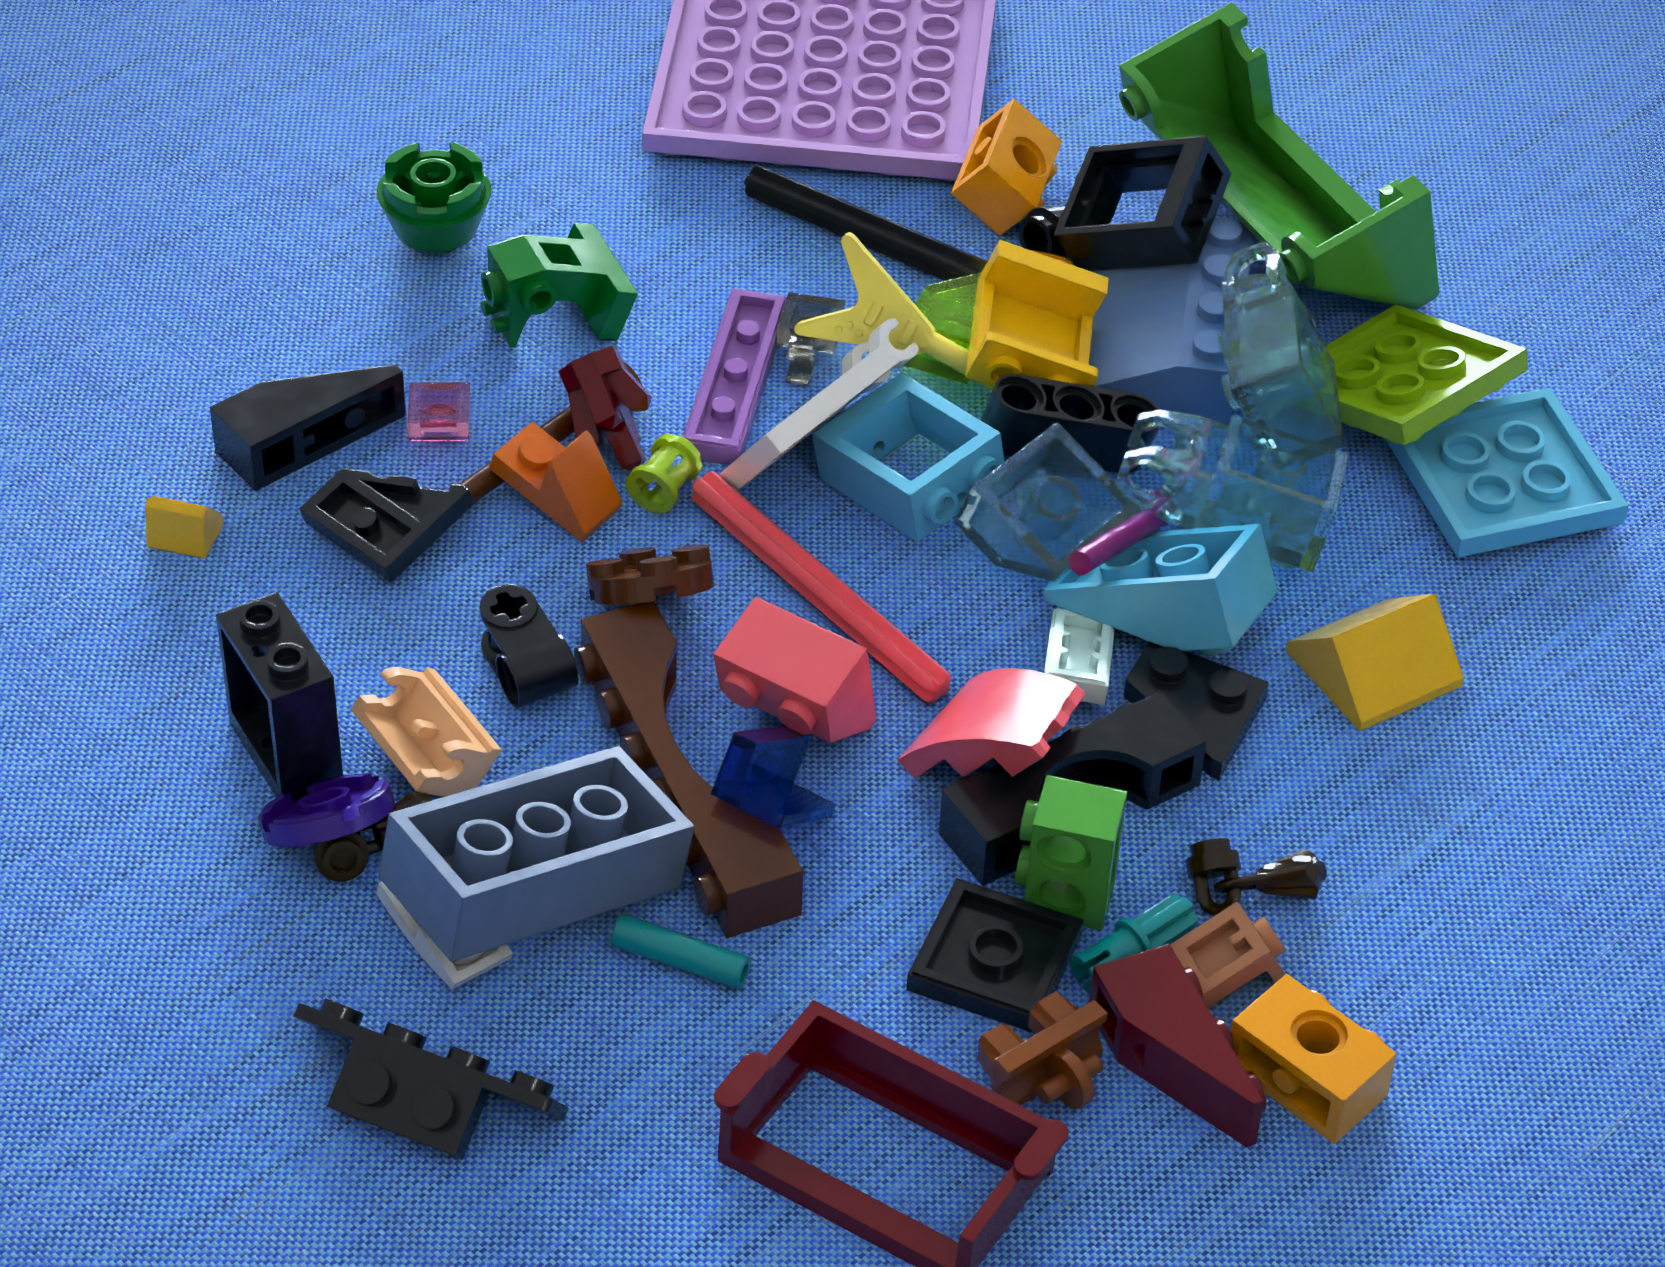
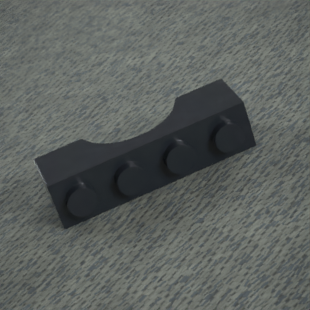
(1135, 749)

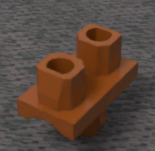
(1054, 1060)

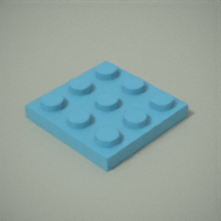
(1510, 475)

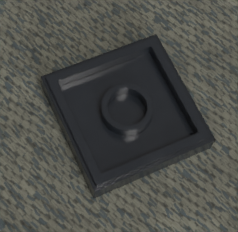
(994, 954)

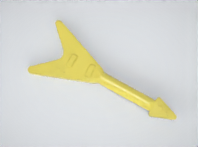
(878, 301)

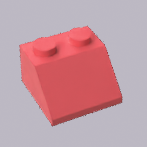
(796, 673)

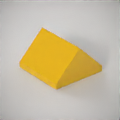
(1381, 659)

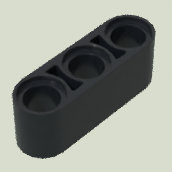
(1093, 416)

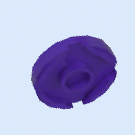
(328, 811)

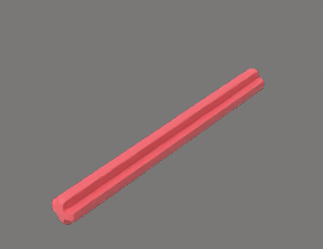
(822, 588)

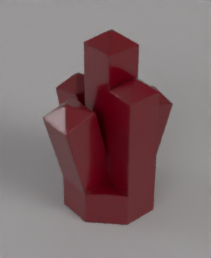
(599, 398)

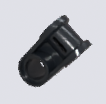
(524, 646)

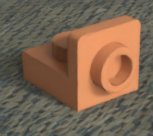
(1229, 952)

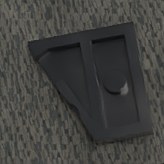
(383, 518)
(1208, 694)

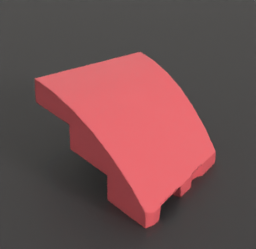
(996, 717)

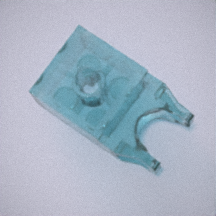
(1275, 353)
(1240, 478)

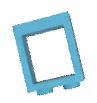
(859, 437)

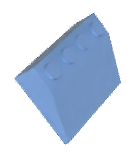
(1163, 328)

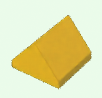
(181, 526)

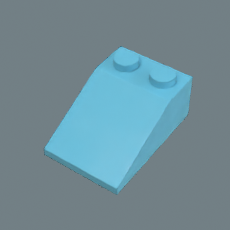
(1178, 588)

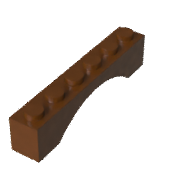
(737, 860)

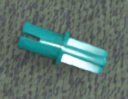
(1150, 930)

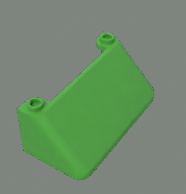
(1278, 186)

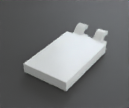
(856, 378)

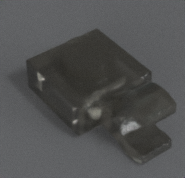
(801, 348)

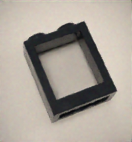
(1194, 188)
(279, 696)

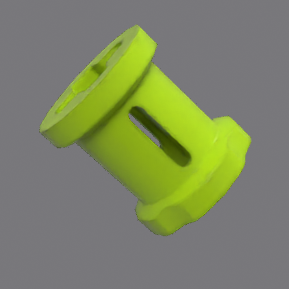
(667, 476)

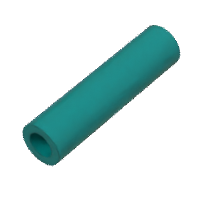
(681, 951)

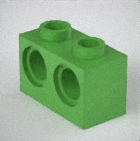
(1072, 848)

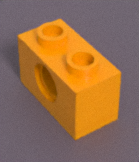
(1007, 167)
(1313, 1057)

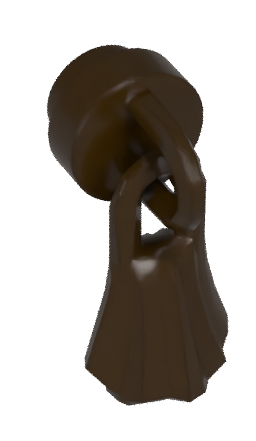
(348, 855)
(1293, 875)

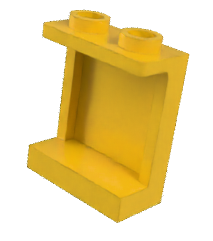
(1033, 318)

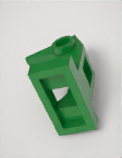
(556, 270)

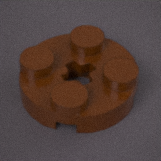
(642, 575)

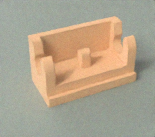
(428, 732)

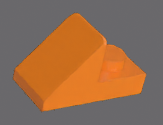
(561, 481)

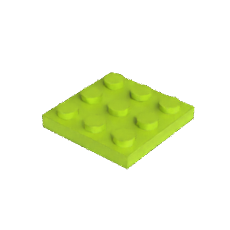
(1416, 371)

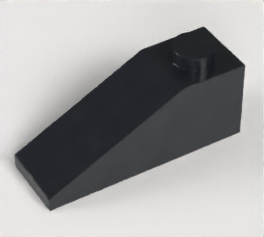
(302, 419)

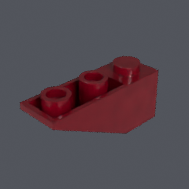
(1174, 1043)

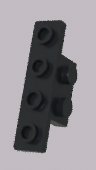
(416, 1092)

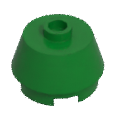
(434, 196)

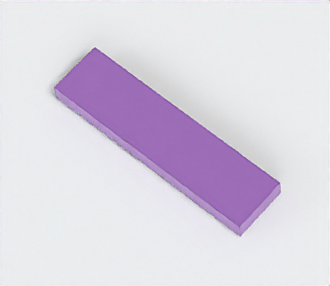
(735, 376)

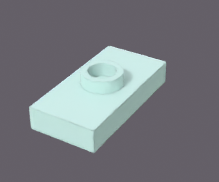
(1080, 653)

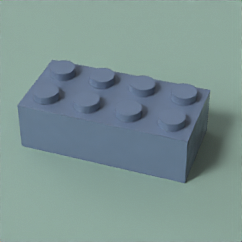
(534, 852)

